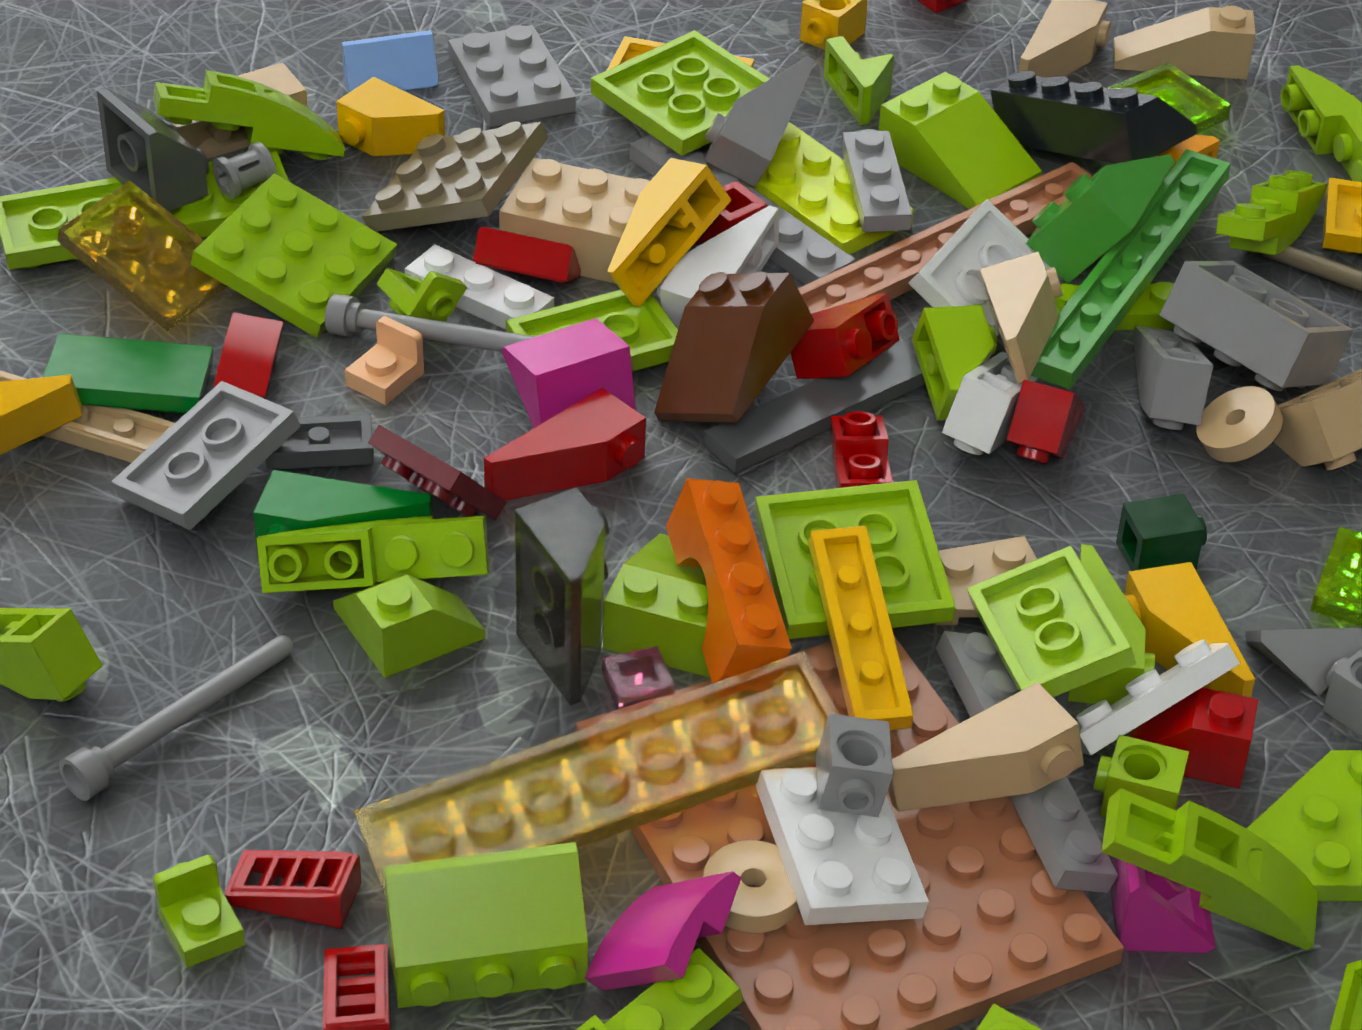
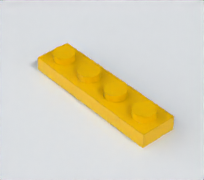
(860, 626)

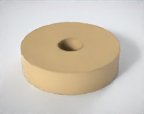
(1239, 424)
(761, 865)

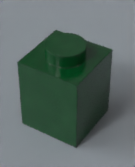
(1160, 532)

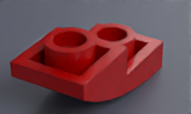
(249, 353)
(860, 449)

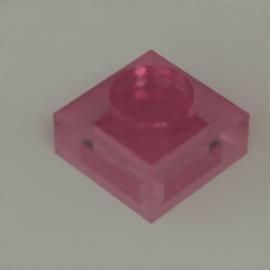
(636, 676)

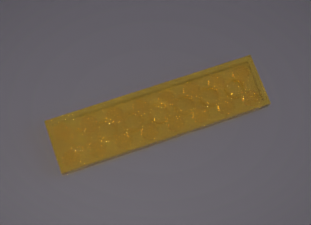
(610, 772)

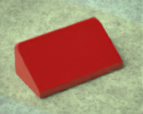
(526, 255)

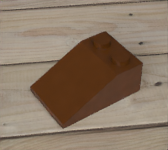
(731, 345)

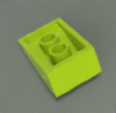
(955, 141)
(659, 607)

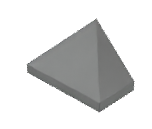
(1307, 652)

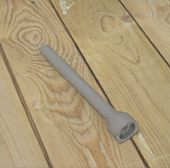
(348, 316)
(89, 770)

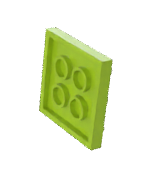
(677, 89)
(293, 253)
(900, 541)

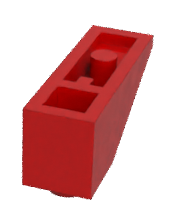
(569, 450)

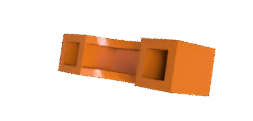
(744, 620)

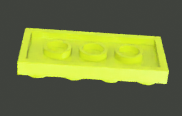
(816, 190)

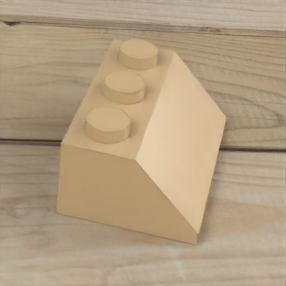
(1324, 423)

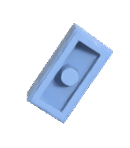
(399, 60)

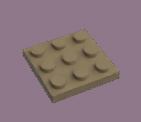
(455, 176)

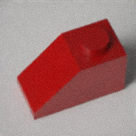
(1044, 421)
(1213, 729)

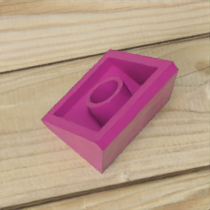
(568, 366)
(1158, 913)

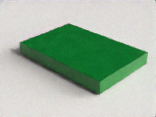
(133, 371)

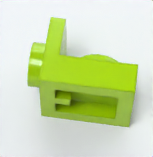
(197, 911)

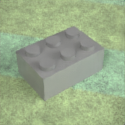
(1255, 324)

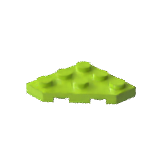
(1321, 825)

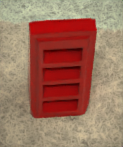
(320, 905)
(357, 1001)

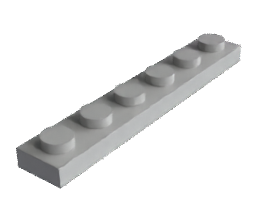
(799, 248)
(1051, 814)

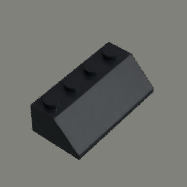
(1088, 118)

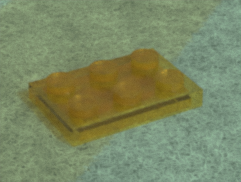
(141, 254)

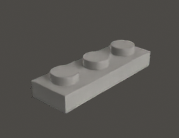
(876, 181)

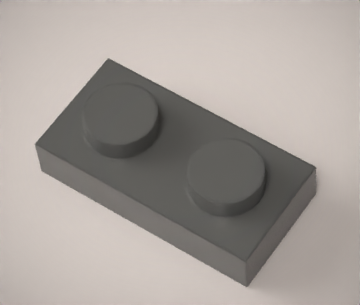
(326, 443)

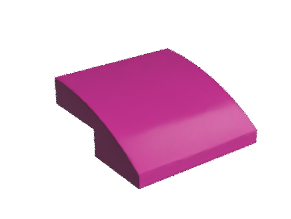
(660, 931)

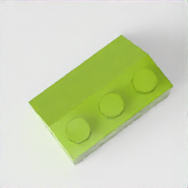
(486, 925)

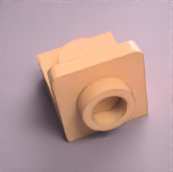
(388, 365)

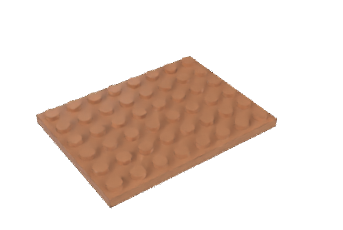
(986, 935)

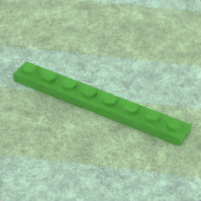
(1129, 268)

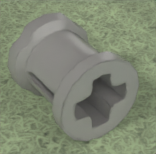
(243, 170)

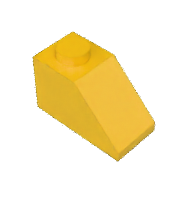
(386, 119)

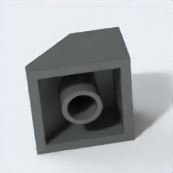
(150, 152)

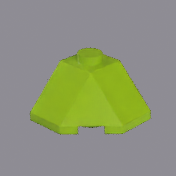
(407, 622)

